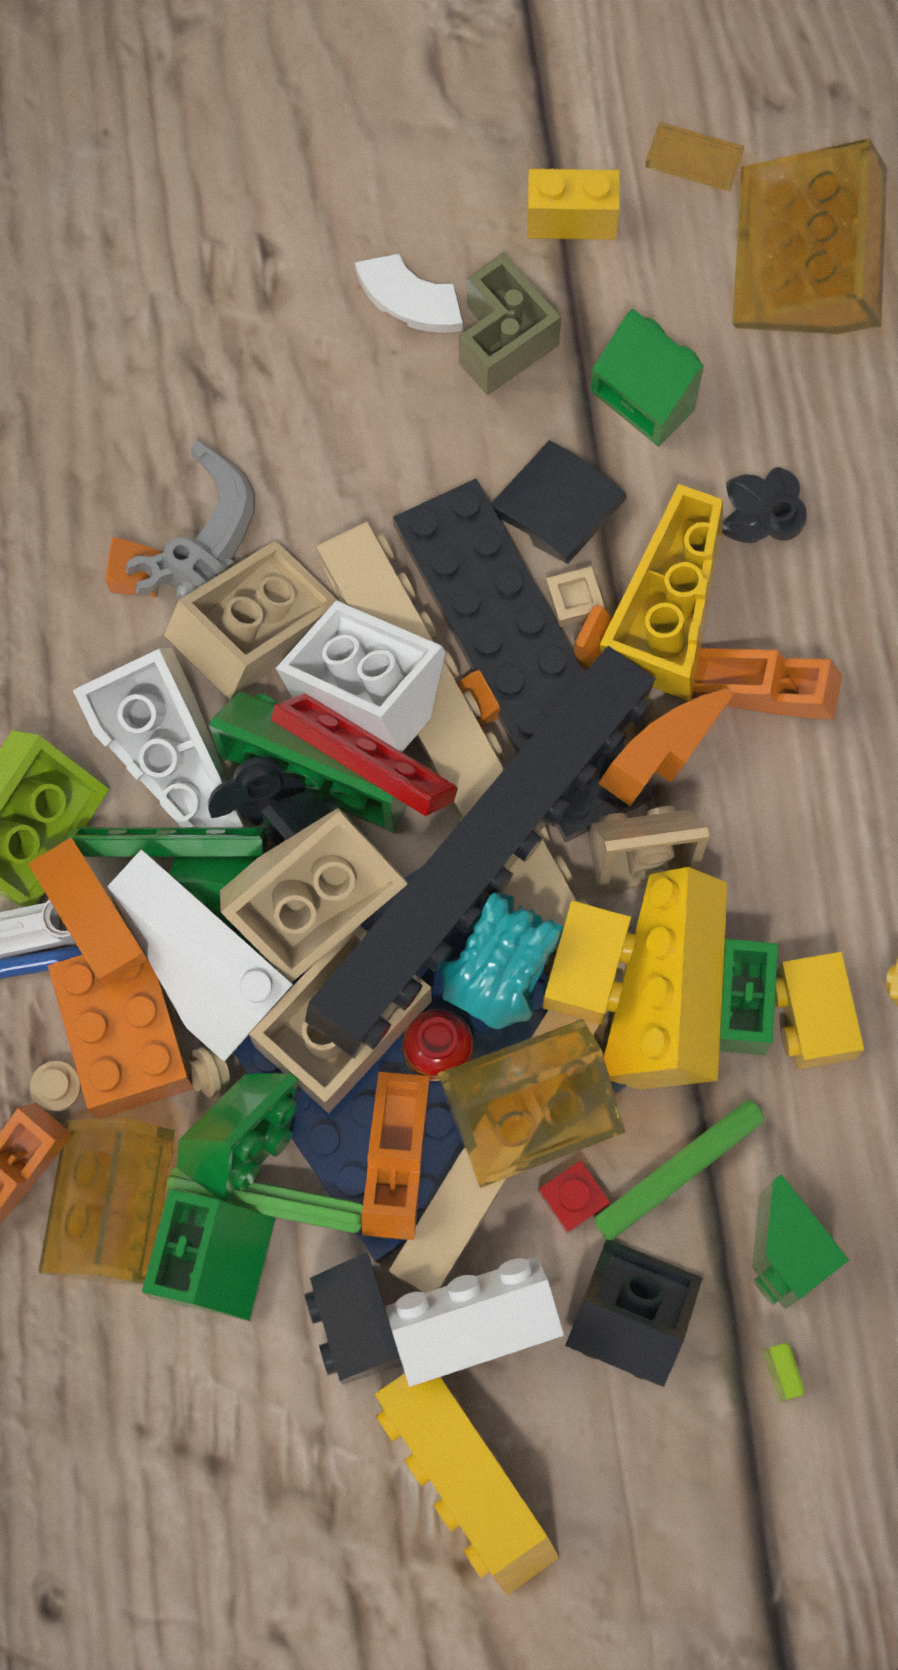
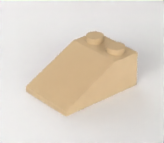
(248, 618)
(635, 847)
(310, 893)

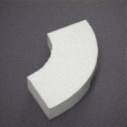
(407, 297)

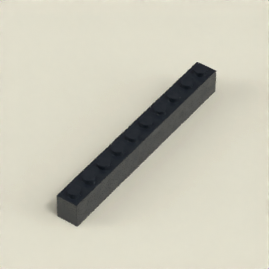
(478, 855)

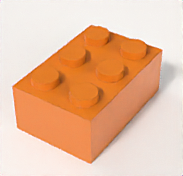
(120, 1036)

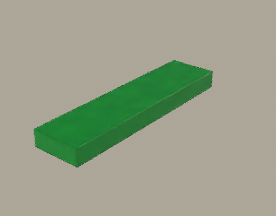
(170, 841)

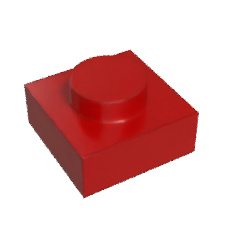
(573, 1197)

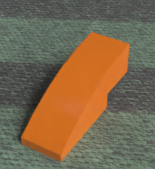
(770, 682)
(663, 745)
(87, 912)
(26, 1150)
(395, 1156)

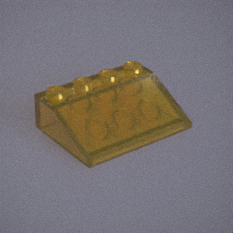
(812, 241)

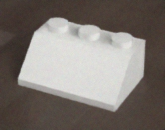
(367, 673)
(473, 1320)

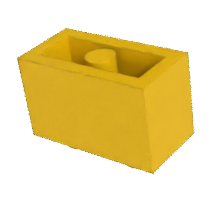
(573, 204)
(587, 963)
(817, 1011)

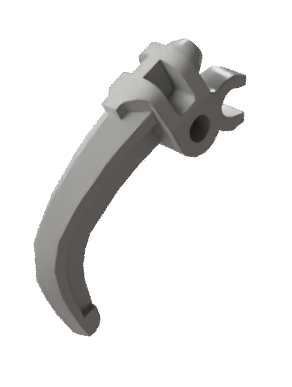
(193, 563)

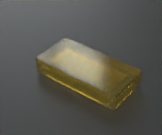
(694, 156)

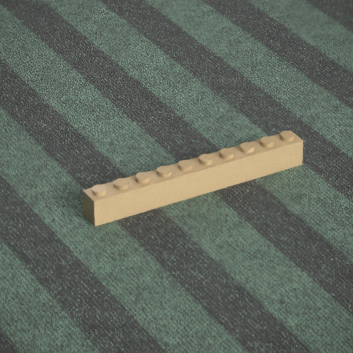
(452, 738)

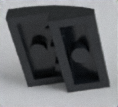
(558, 501)

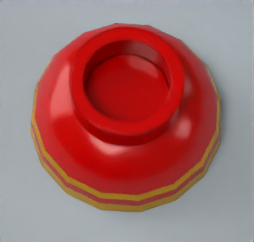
(437, 1043)

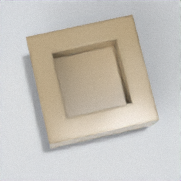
(573, 595)

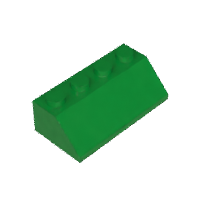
(246, 731)

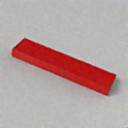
(365, 754)

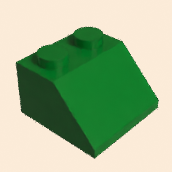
(791, 1246)

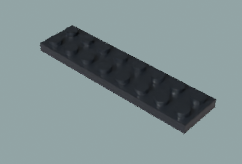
(502, 627)

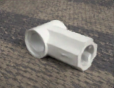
(31, 930)

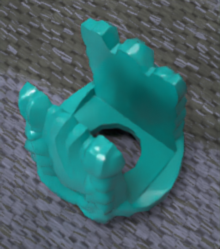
(501, 963)

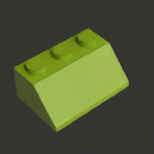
(39, 806)

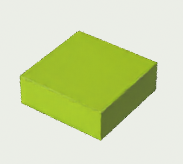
(784, 1372)

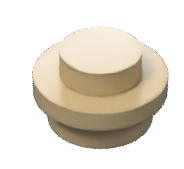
(208, 1072)
(55, 1086)

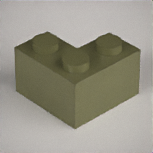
(512, 327)

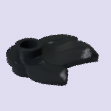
(760, 502)
(253, 788)

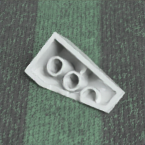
(159, 734)
(202, 964)

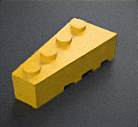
(670, 593)
(673, 985)
(468, 1479)

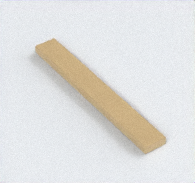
(459, 1205)

